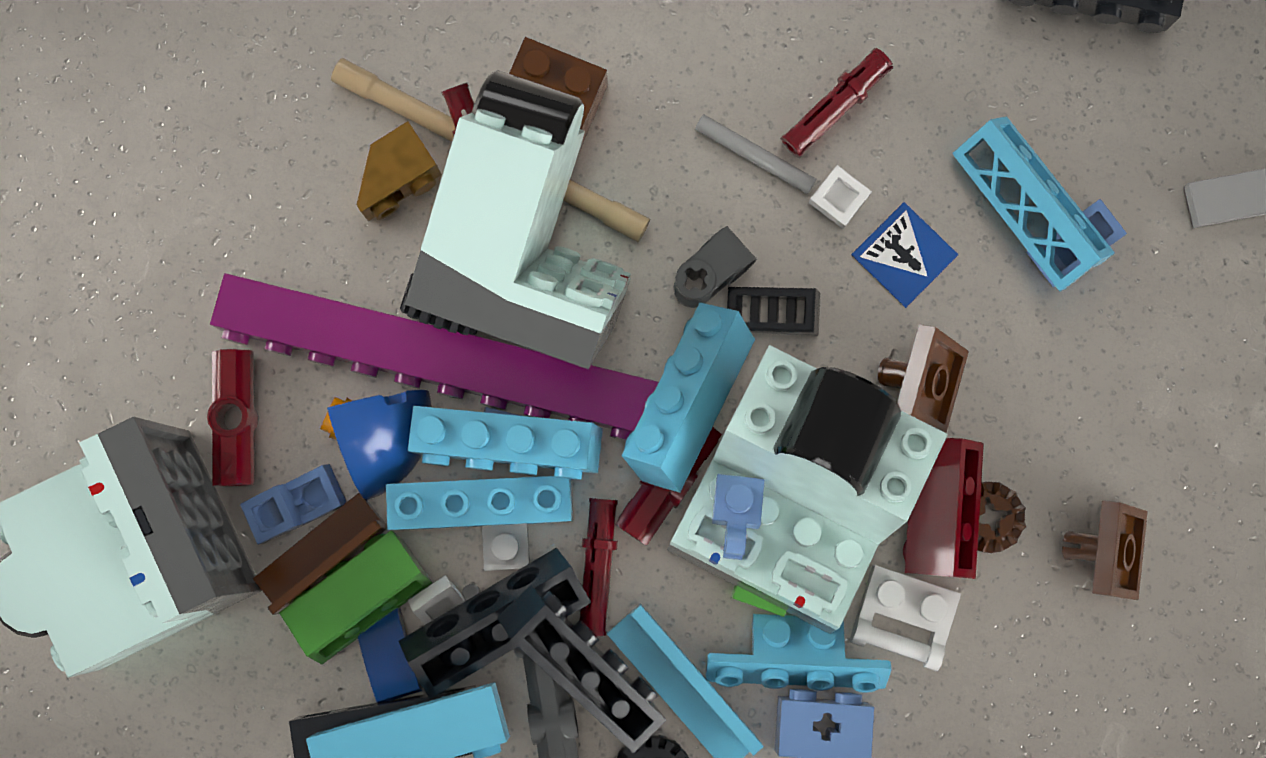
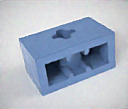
(800, 739)

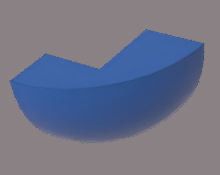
(376, 438)

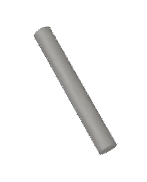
(755, 154)

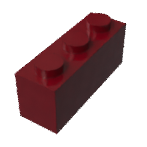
(947, 514)

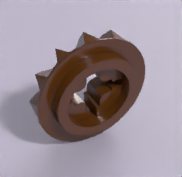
(1009, 527)

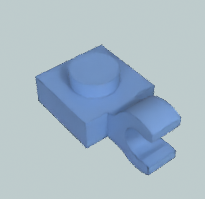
(738, 507)

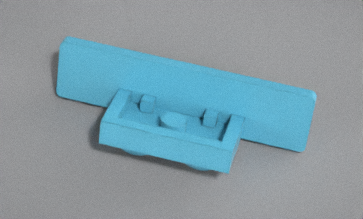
(796, 654)

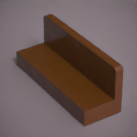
(319, 552)

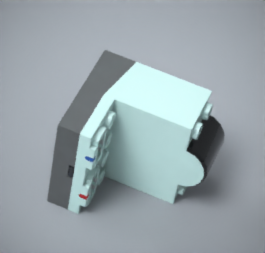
(493, 225)
(836, 484)
(120, 549)

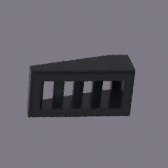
(811, 312)

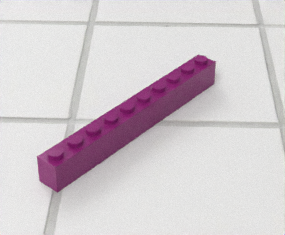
(427, 354)

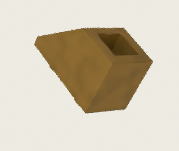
(394, 170)

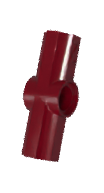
(231, 388)
(653, 503)

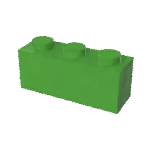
(355, 597)

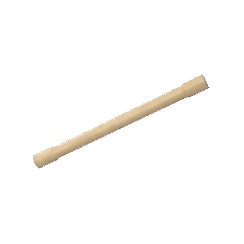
(371, 87)

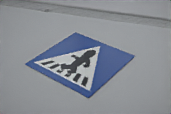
(904, 254)

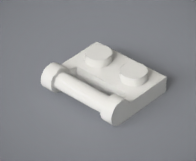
(911, 603)

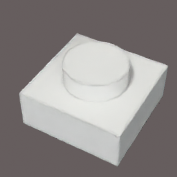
(840, 197)
(505, 546)
(435, 600)

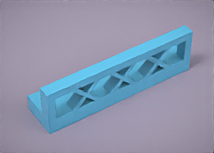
(1044, 191)
(683, 686)

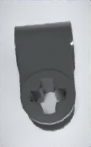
(717, 264)

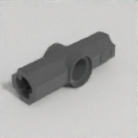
(550, 714)

